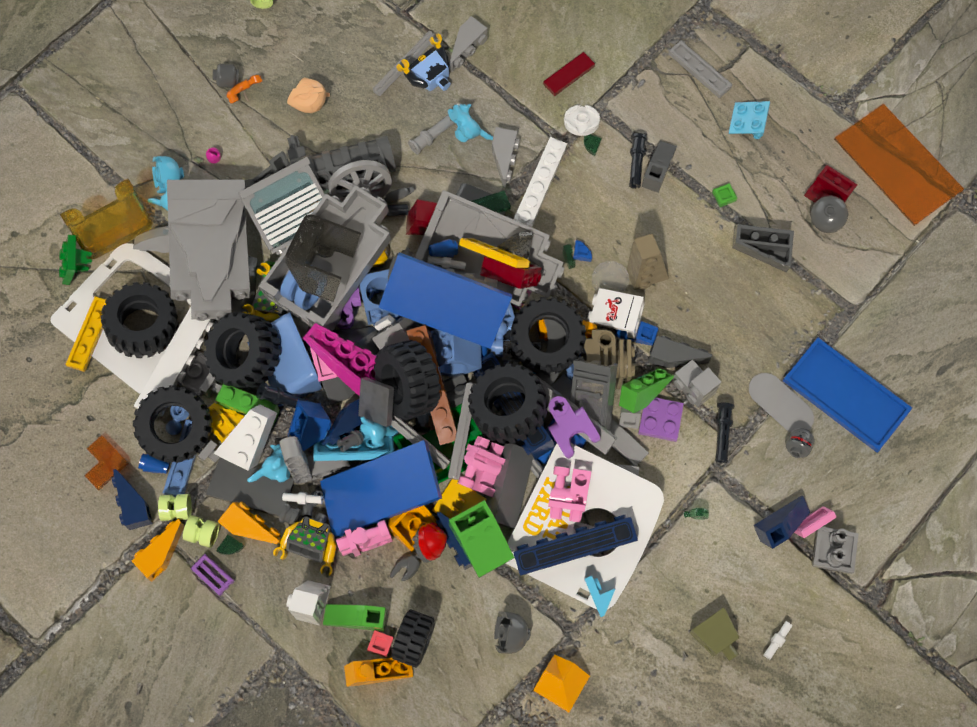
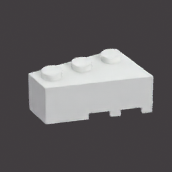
(248, 438)
(309, 602)

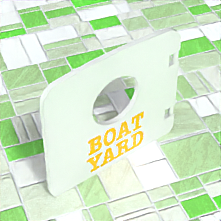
(609, 489)

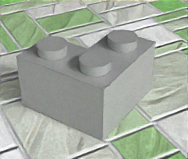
(395, 332)
(696, 383)

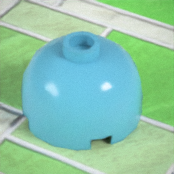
(165, 170)

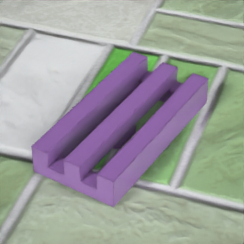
(225, 586)

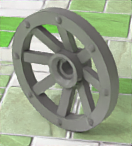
(351, 168)

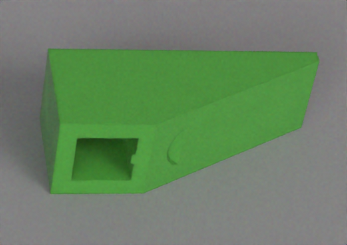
(643, 390)
(355, 617)

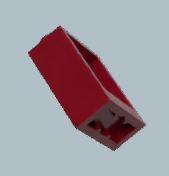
(510, 275)

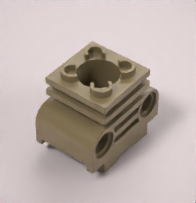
(603, 348)

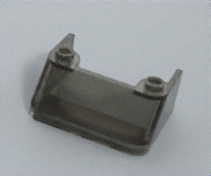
(319, 238)

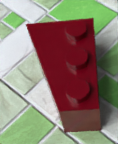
(419, 217)

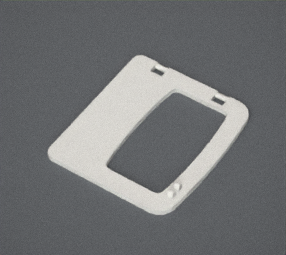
(131, 370)

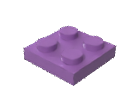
(661, 419)

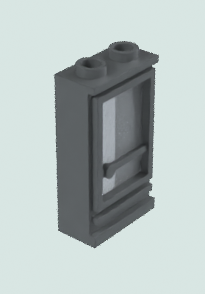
(594, 389)

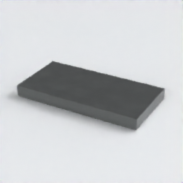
(231, 485)

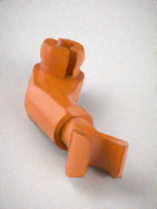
(231, 94)

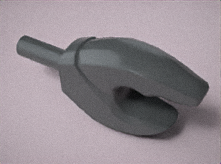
(398, 194)
(410, 563)

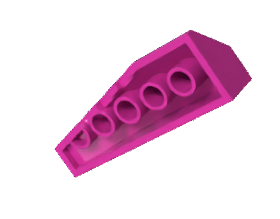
(341, 356)

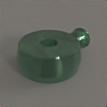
(697, 513)

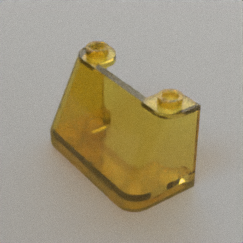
(111, 224)

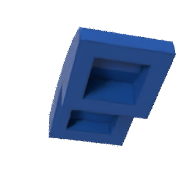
(645, 334)

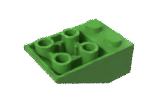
(481, 538)

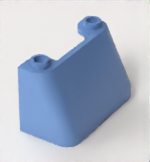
(295, 370)

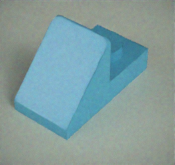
(601, 600)

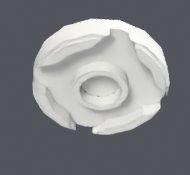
(581, 120)

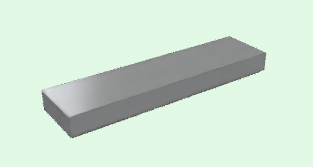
(700, 69)

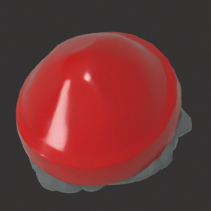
(429, 542)

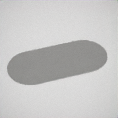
(780, 402)

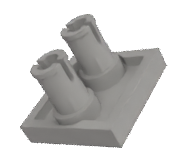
(835, 549)

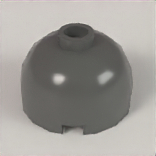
(829, 214)
(511, 633)

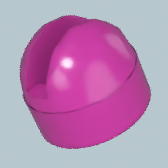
(212, 158)

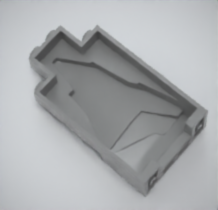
(358, 212)
(460, 218)
(207, 245)

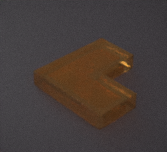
(108, 460)

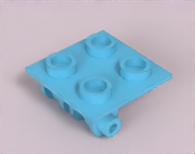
(749, 118)

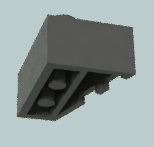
(765, 244)

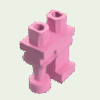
(482, 466)
(569, 498)
(363, 539)

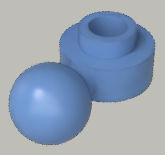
(497, 345)
(174, 426)

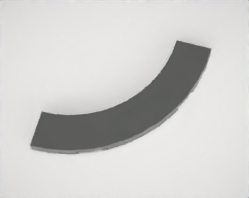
(556, 340)

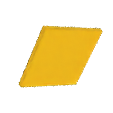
(457, 500)

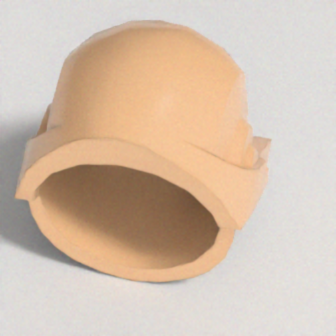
(308, 96)

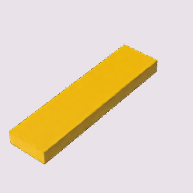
(494, 252)
(87, 337)

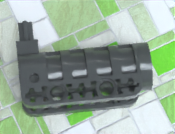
(328, 162)

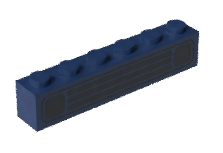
(510, 403)
(575, 546)

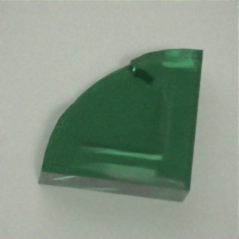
(592, 143)
(567, 250)
(229, 546)

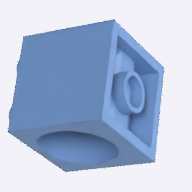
(370, 286)
(455, 354)

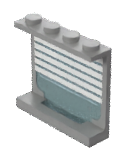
(282, 202)

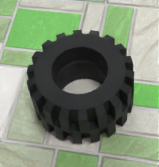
(413, 638)

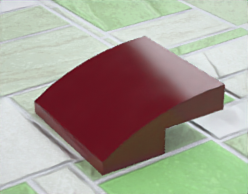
(830, 183)

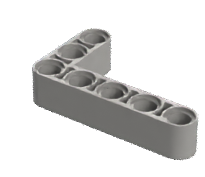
(305, 468)

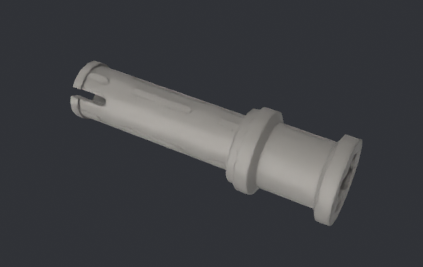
(426, 137)

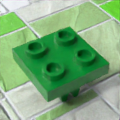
(72, 260)

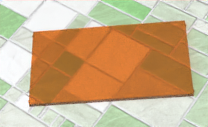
(899, 164)

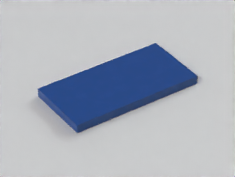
(445, 300)
(847, 394)
(381, 489)

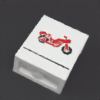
(617, 311)

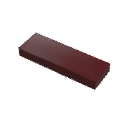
(569, 74)

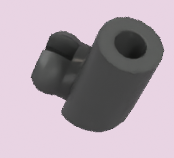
(308, 509)

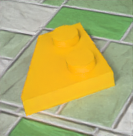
(223, 421)

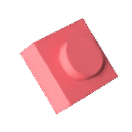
(380, 644)

